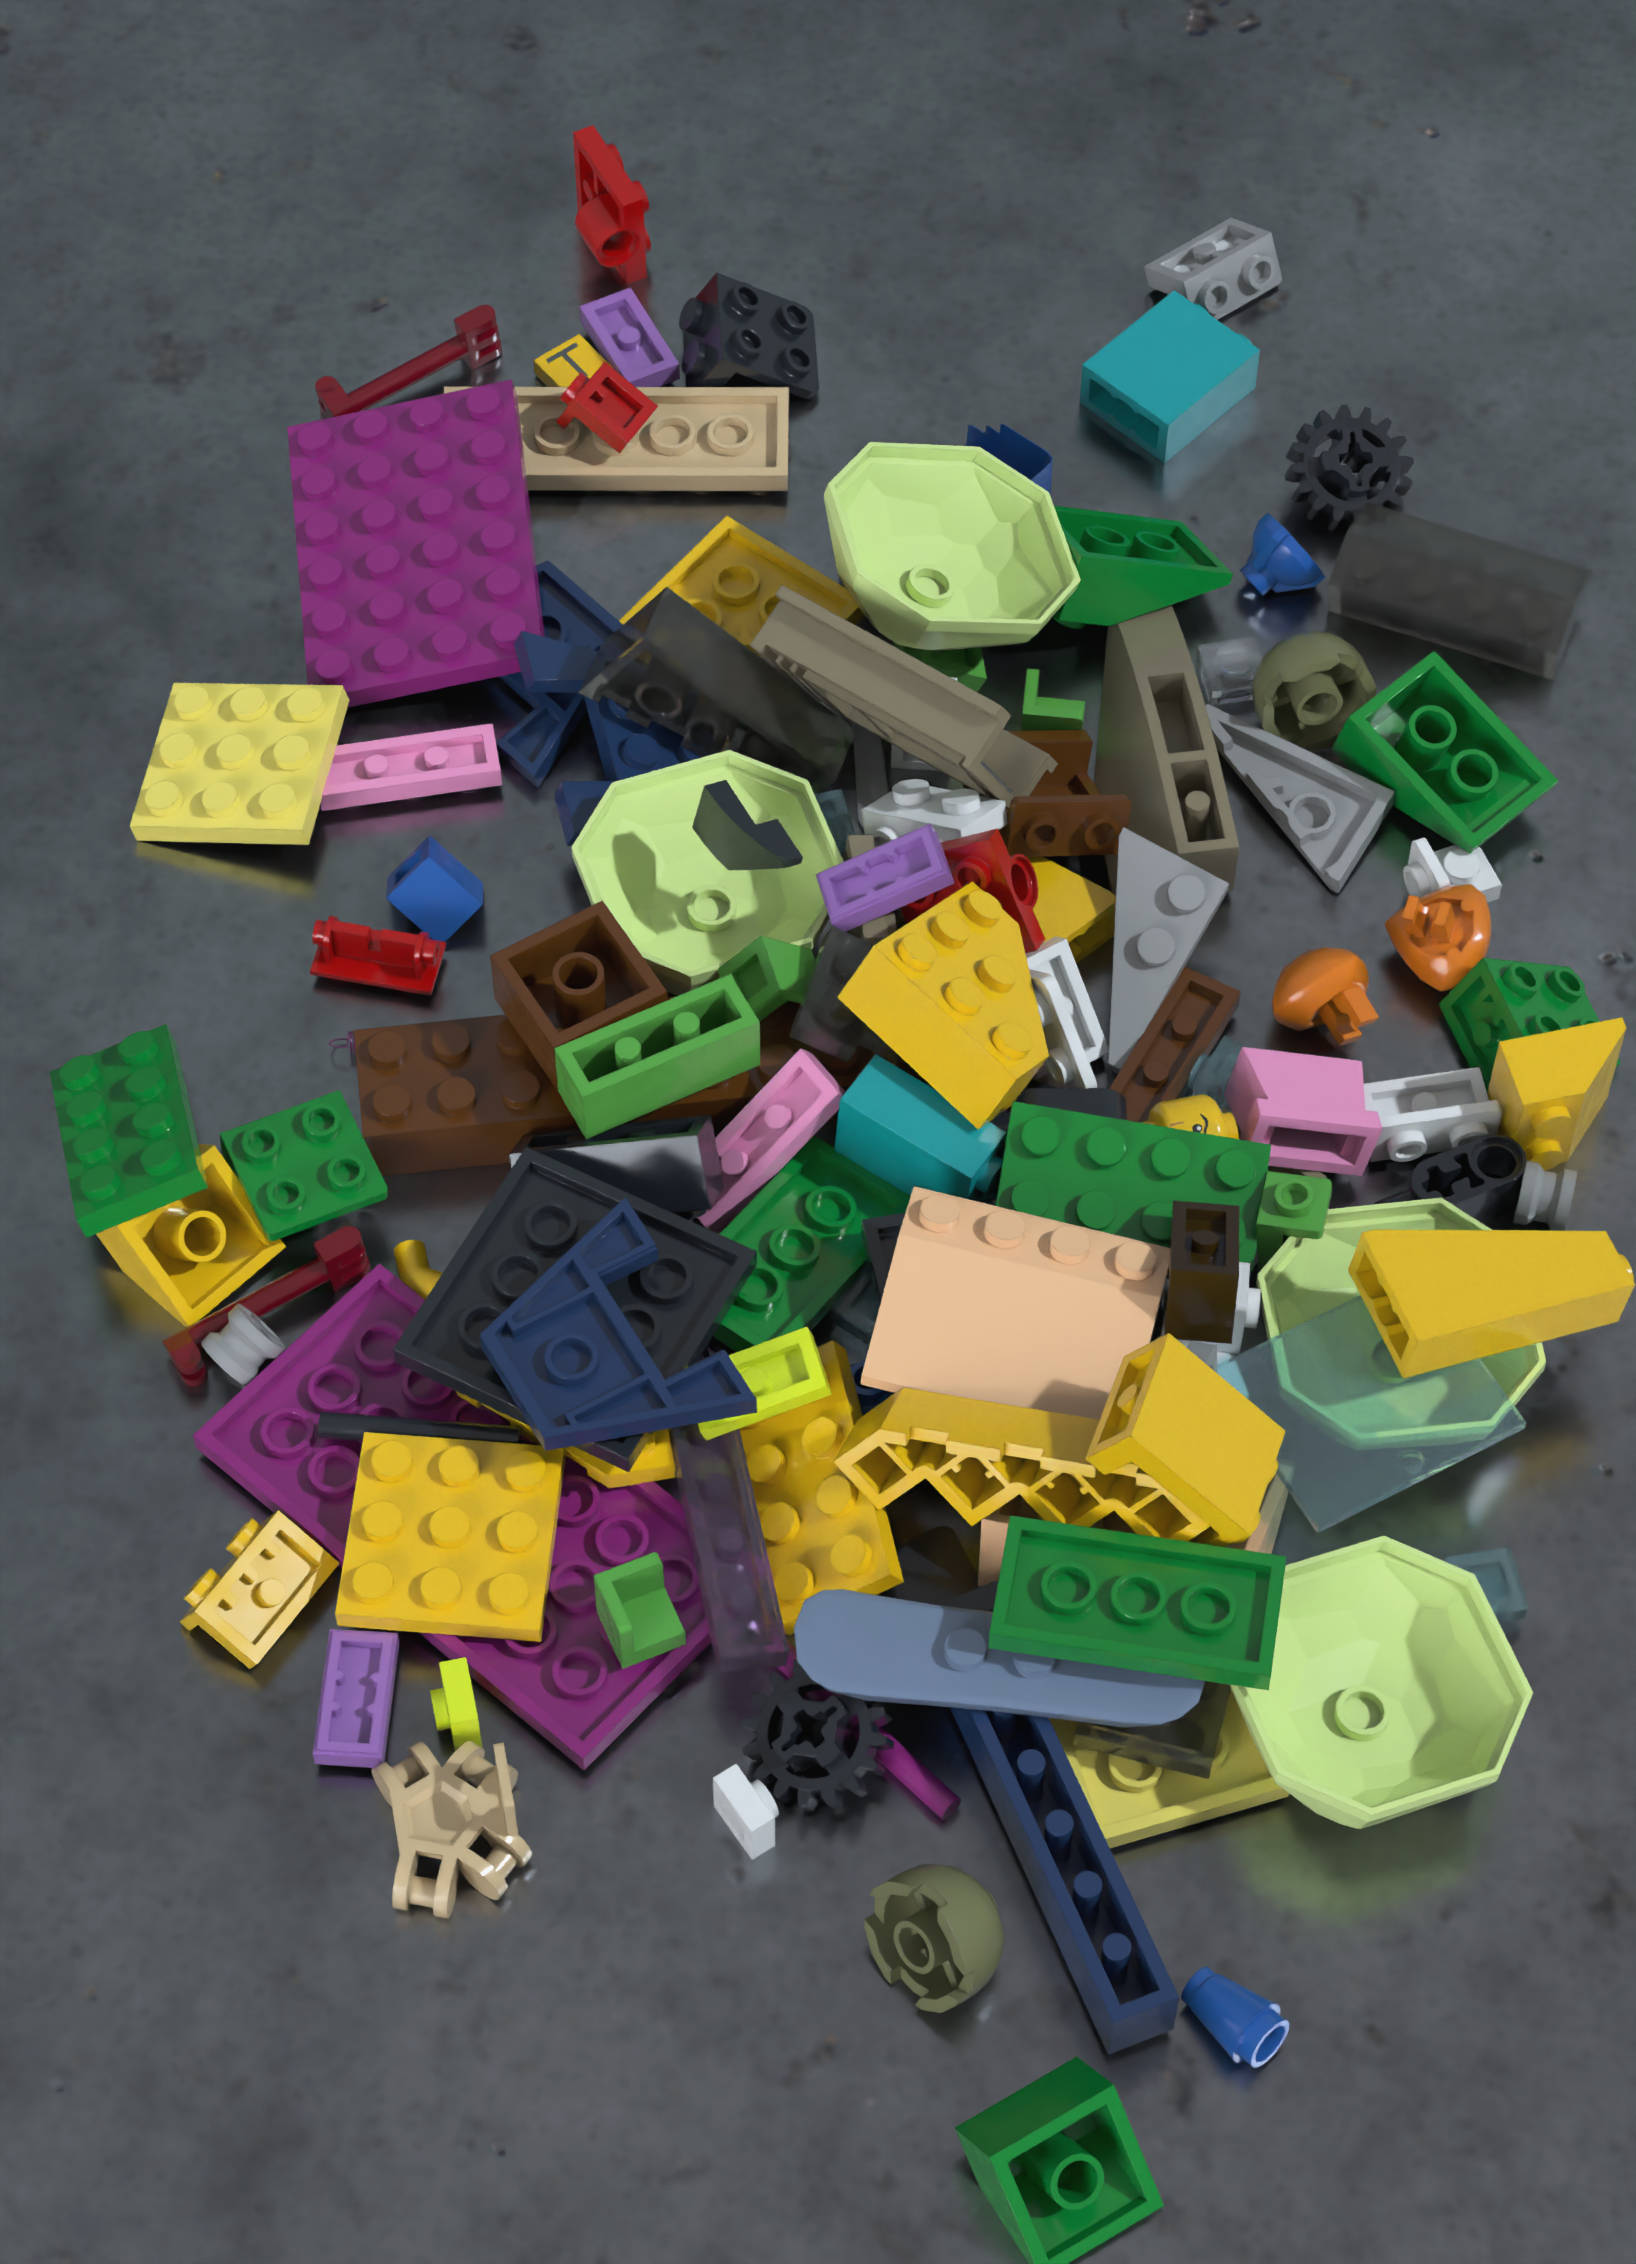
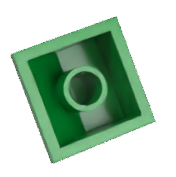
(1060, 2164)

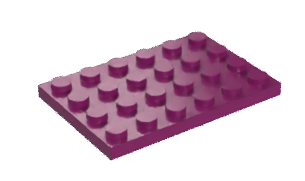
(414, 543)

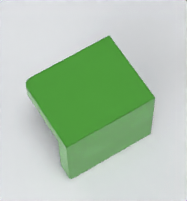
(1049, 713)
(770, 973)
(637, 1610)

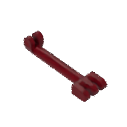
(475, 342)
(339, 1262)

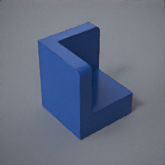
(434, 890)

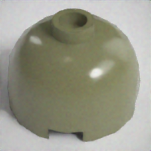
(1310, 688)
(935, 1934)

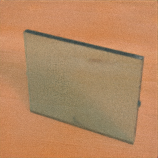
(1354, 1420)

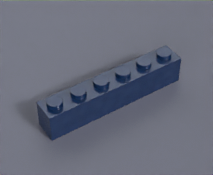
(1072, 1875)

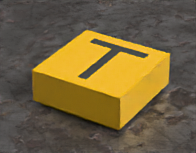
(566, 361)

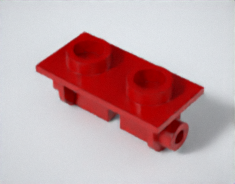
(376, 956)

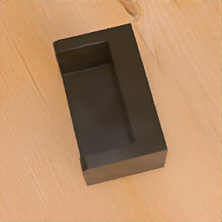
(1203, 1271)

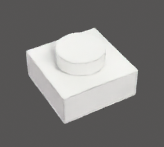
(746, 1810)

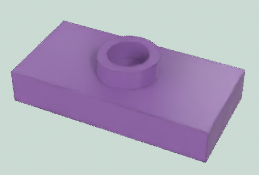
(885, 878)
(356, 1698)

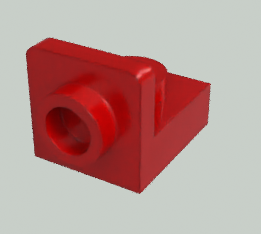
(607, 406)

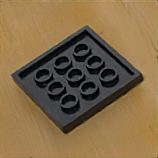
(521, 1235)

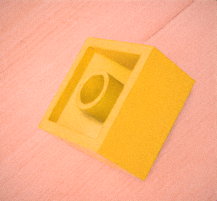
(1554, 1086)
(194, 1247)

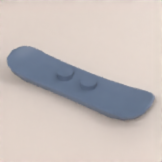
(942, 1658)

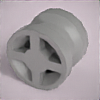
(1545, 1196)
(243, 1345)

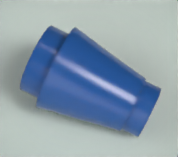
(1237, 2018)

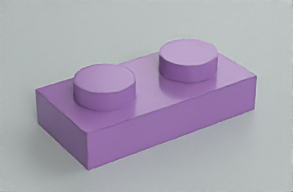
(629, 340)

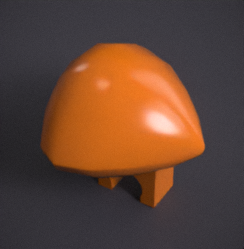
(1442, 934)
(1326, 989)

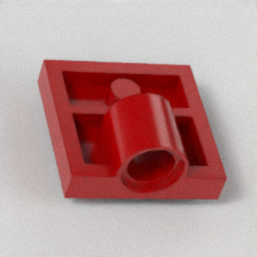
(610, 207)
(1004, 876)

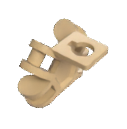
(444, 1815)

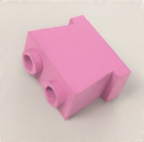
(1304, 1109)

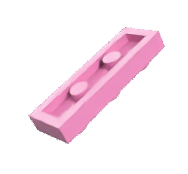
(412, 767)
(771, 1133)

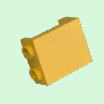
(1190, 1437)

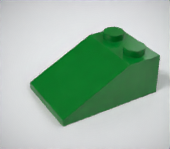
(1132, 566)
(1443, 755)

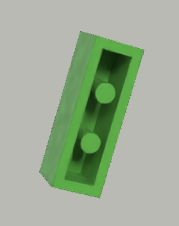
(658, 1056)

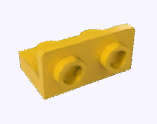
(260, 1588)

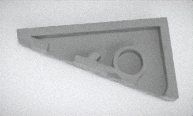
(1314, 801)
(1158, 923)

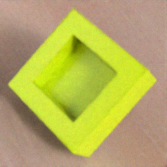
(455, 1703)

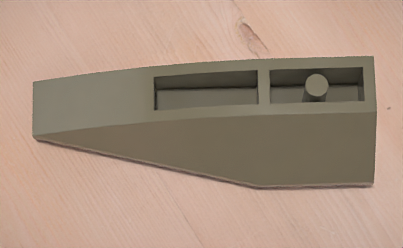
(1162, 748)

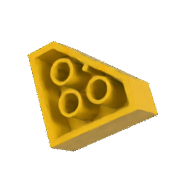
(956, 1002)

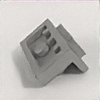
(1219, 267)

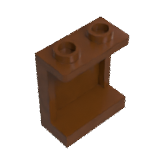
(1065, 808)

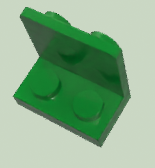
(1512, 1001)
(303, 1165)

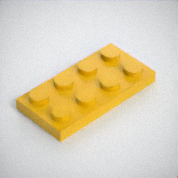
(810, 1513)

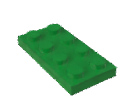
(127, 1130)
(1126, 1173)
(805, 1243)
(1138, 1602)

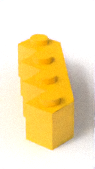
(993, 1451)

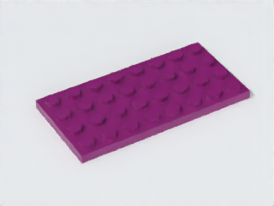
(345, 1363)

